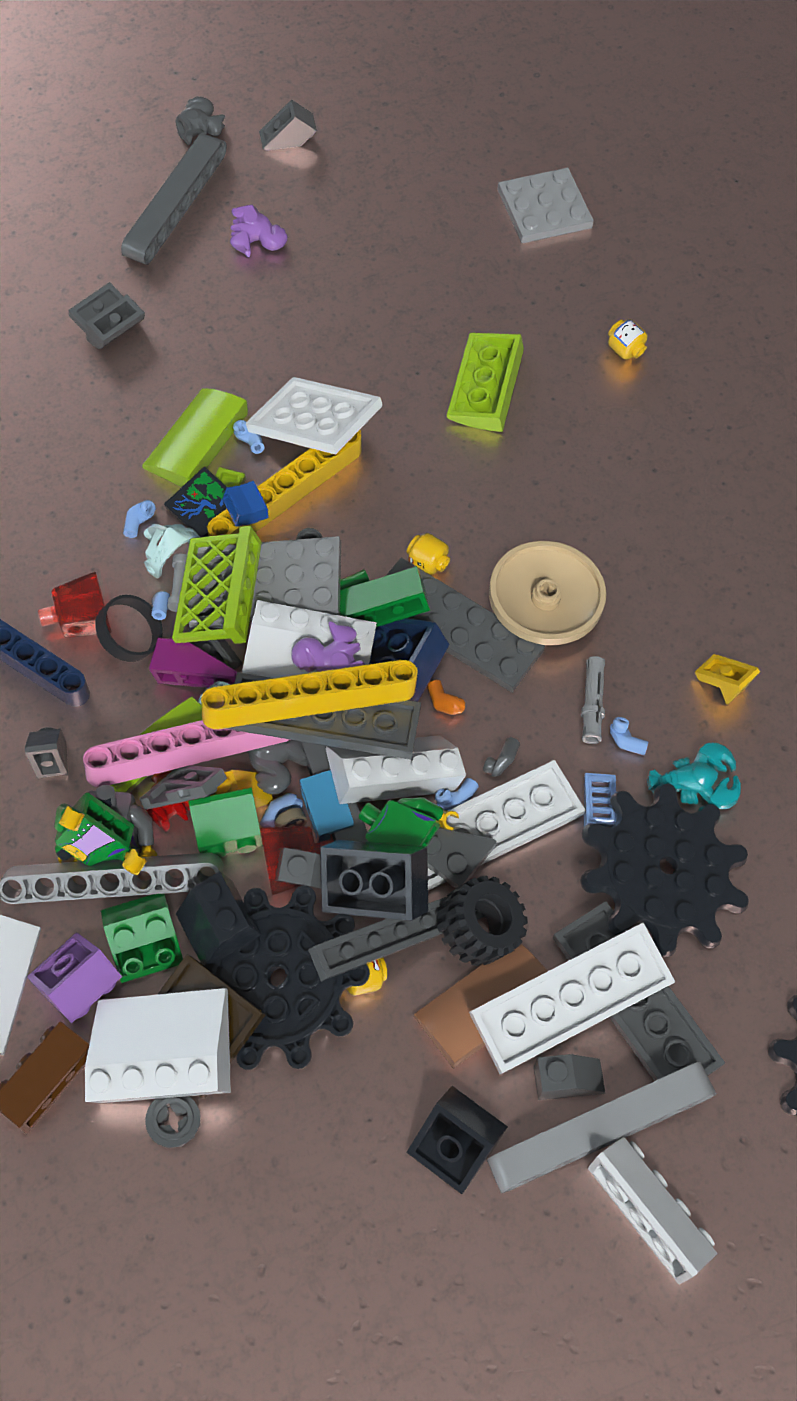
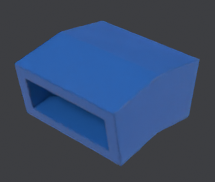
(245, 504)

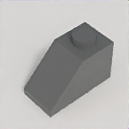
(288, 128)
(47, 752)
(299, 868)
(568, 1076)

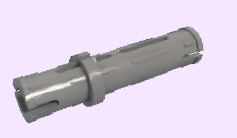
(593, 708)

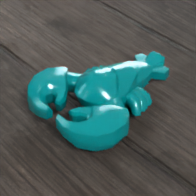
(700, 777)

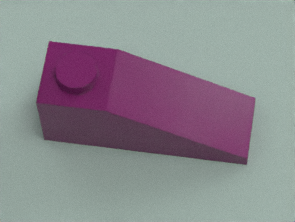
(187, 665)

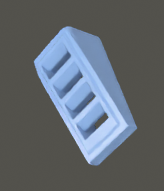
(589, 799)

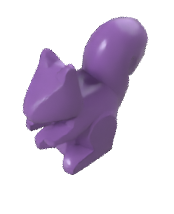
(252, 227)
(312, 655)

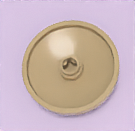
(547, 592)

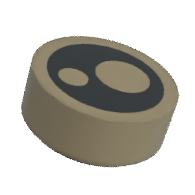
(291, 818)

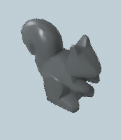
(198, 120)
(269, 762)

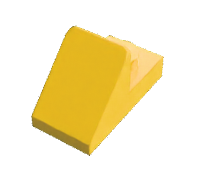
(727, 674)

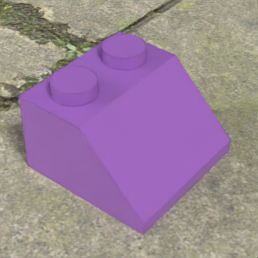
(75, 977)

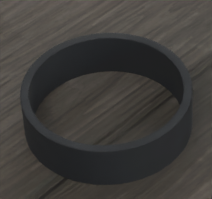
(109, 643)

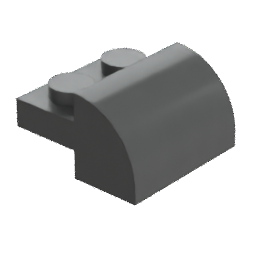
(106, 315)

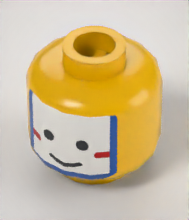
(627, 339)

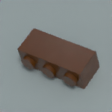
(42, 1076)

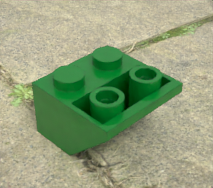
(141, 936)

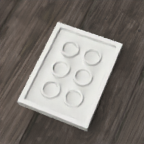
(314, 415)

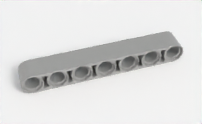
(97, 886)
(600, 1127)

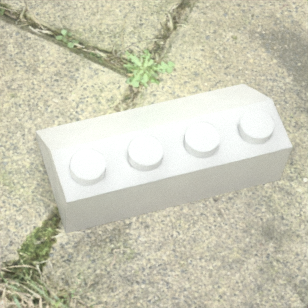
(374, 777)
(652, 1210)

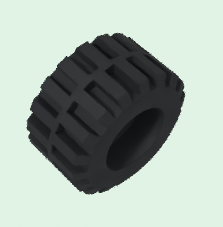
(501, 912)

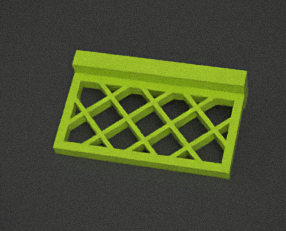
(242, 582)

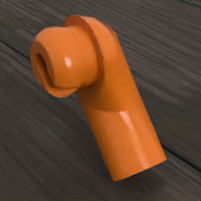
(444, 702)

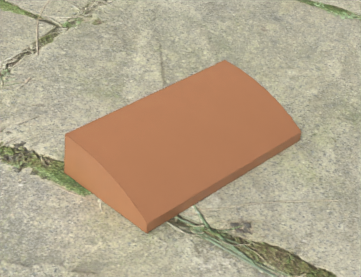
(448, 1016)

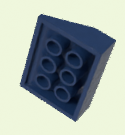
(411, 641)

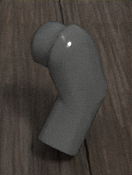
(506, 757)

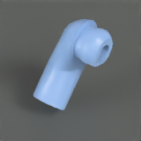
(254, 440)
(278, 806)

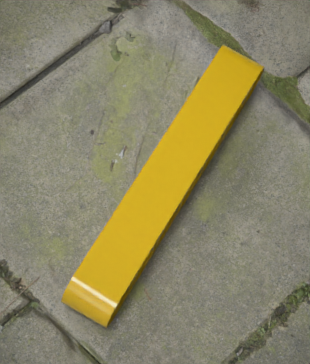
(299, 484)
(308, 694)

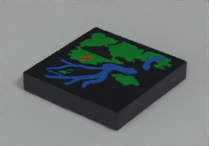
(198, 501)

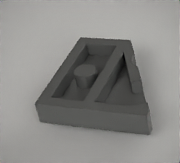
(184, 785)

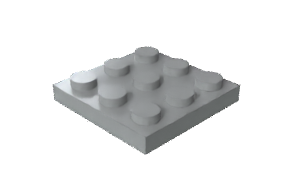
(545, 205)
(300, 574)

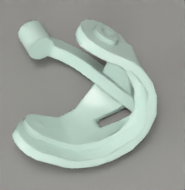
(172, 538)

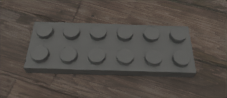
(475, 633)
(371, 729)
(654, 1027)

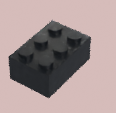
(374, 879)

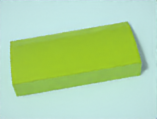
(486, 380)
(196, 436)

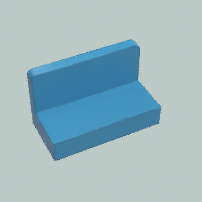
(323, 806)

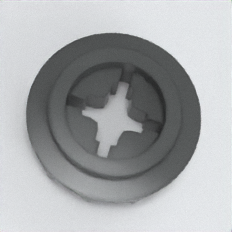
(158, 1114)

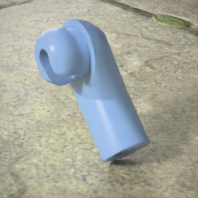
(136, 515)
(159, 605)
(624, 739)
(449, 800)

